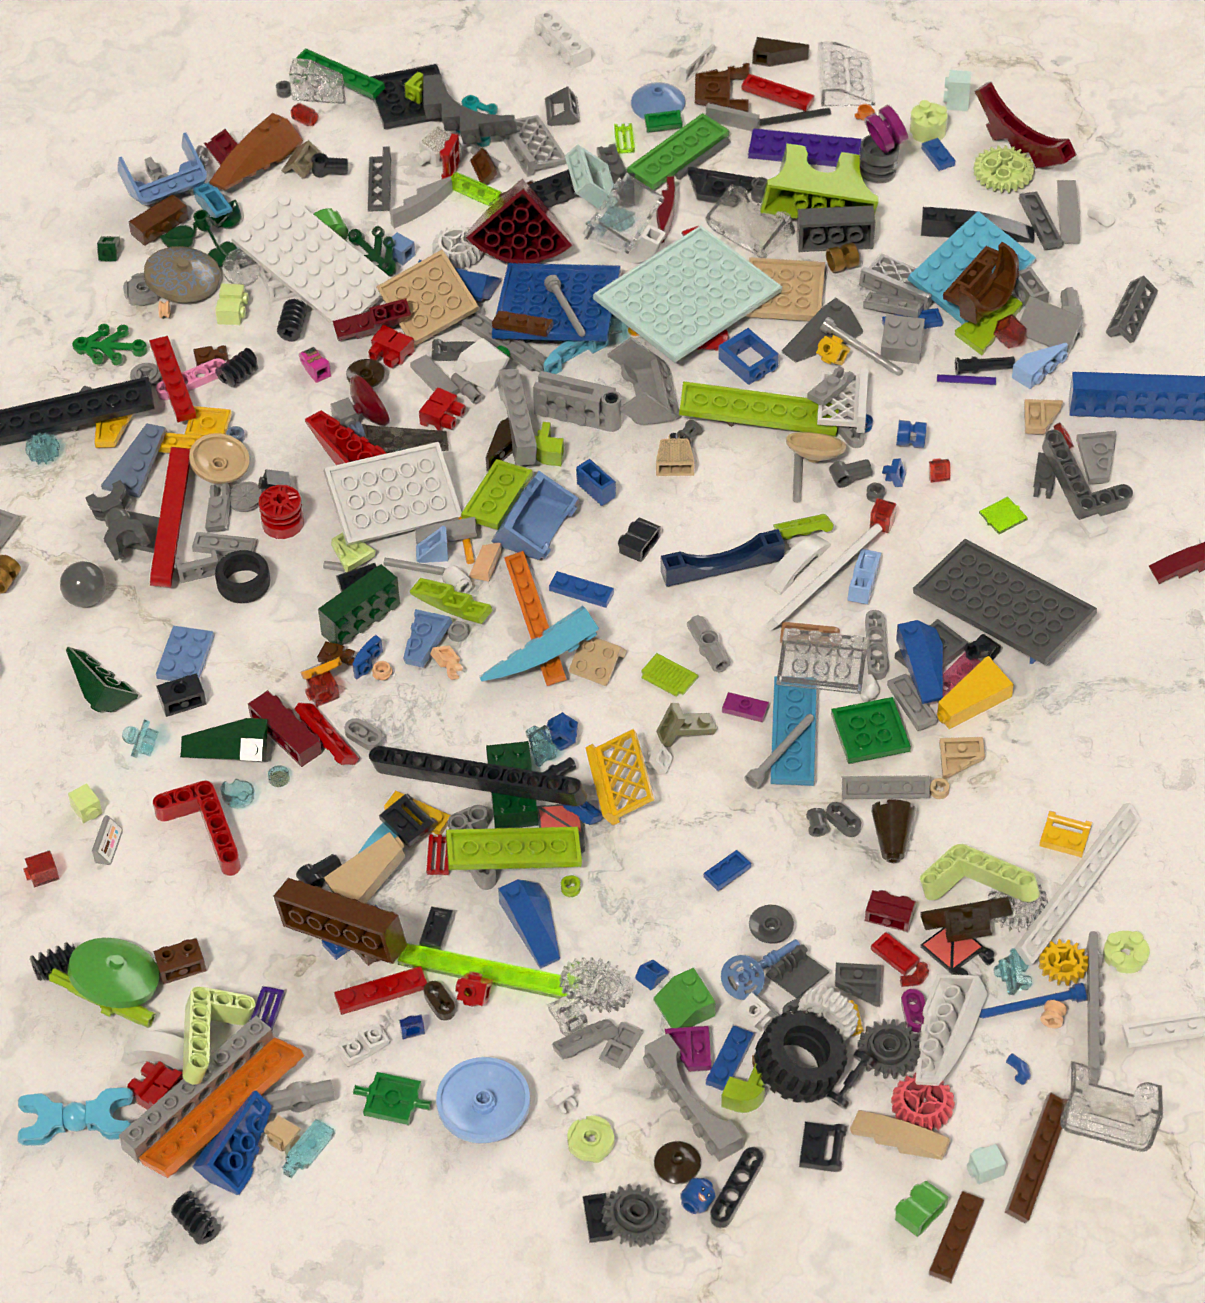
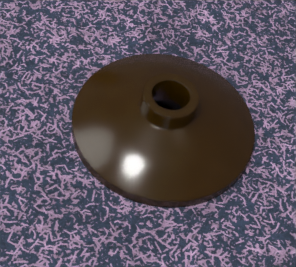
(368, 369)
(677, 1170)

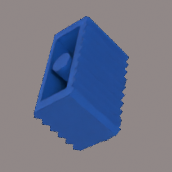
(595, 482)

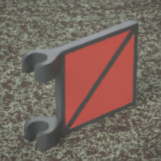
(559, 817)

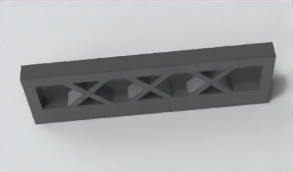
(383, 183)
(1130, 304)

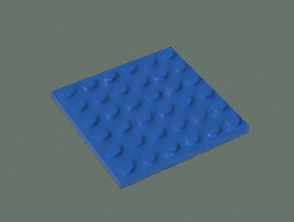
(526, 294)

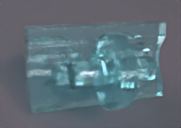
(143, 739)
(541, 744)
(1011, 970)

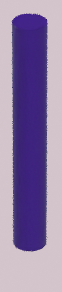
(966, 379)

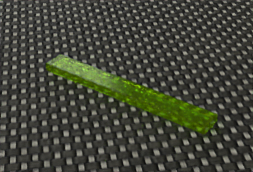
(502, 974)

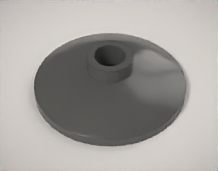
(771, 916)

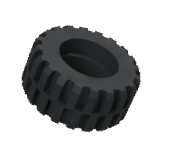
(790, 1078)

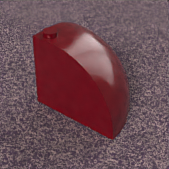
(519, 228)

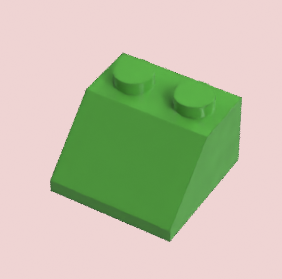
(685, 1000)

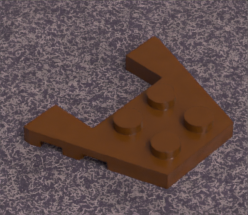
(714, 87)

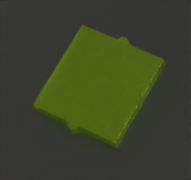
(1003, 515)

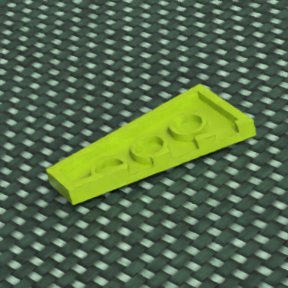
(982, 335)

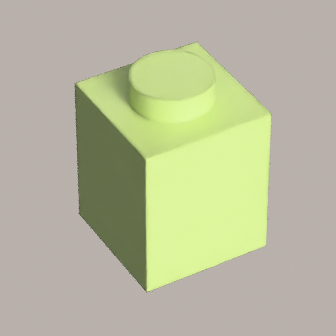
(85, 803)

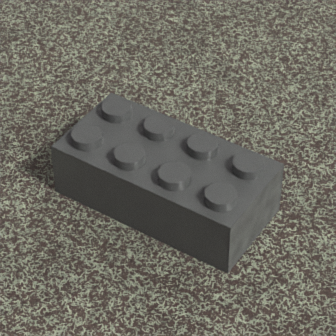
(832, 227)

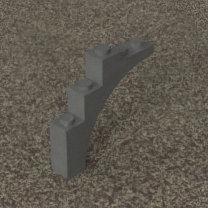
(457, 117)

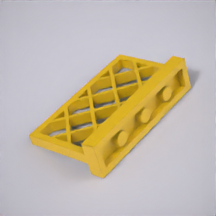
(604, 784)

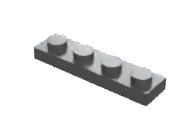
(1040, 220)

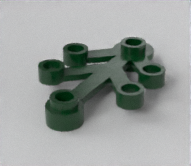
(357, 238)

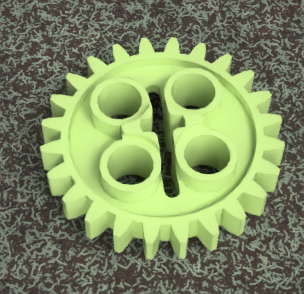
(1003, 168)

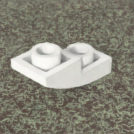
(364, 1045)

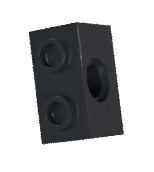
(181, 695)

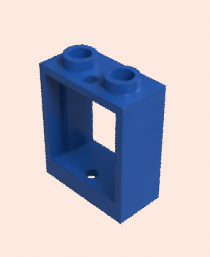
(731, 348)

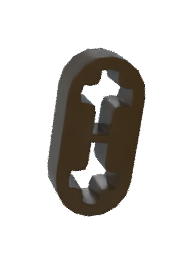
(443, 998)

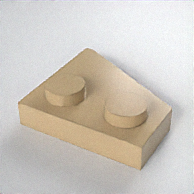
(960, 754)

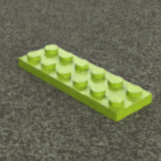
(513, 848)

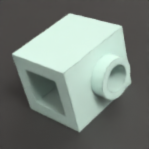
(986, 1164)

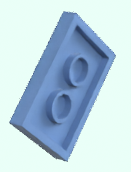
(184, 653)

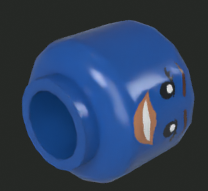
(697, 1195)

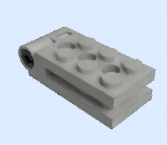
(577, 401)

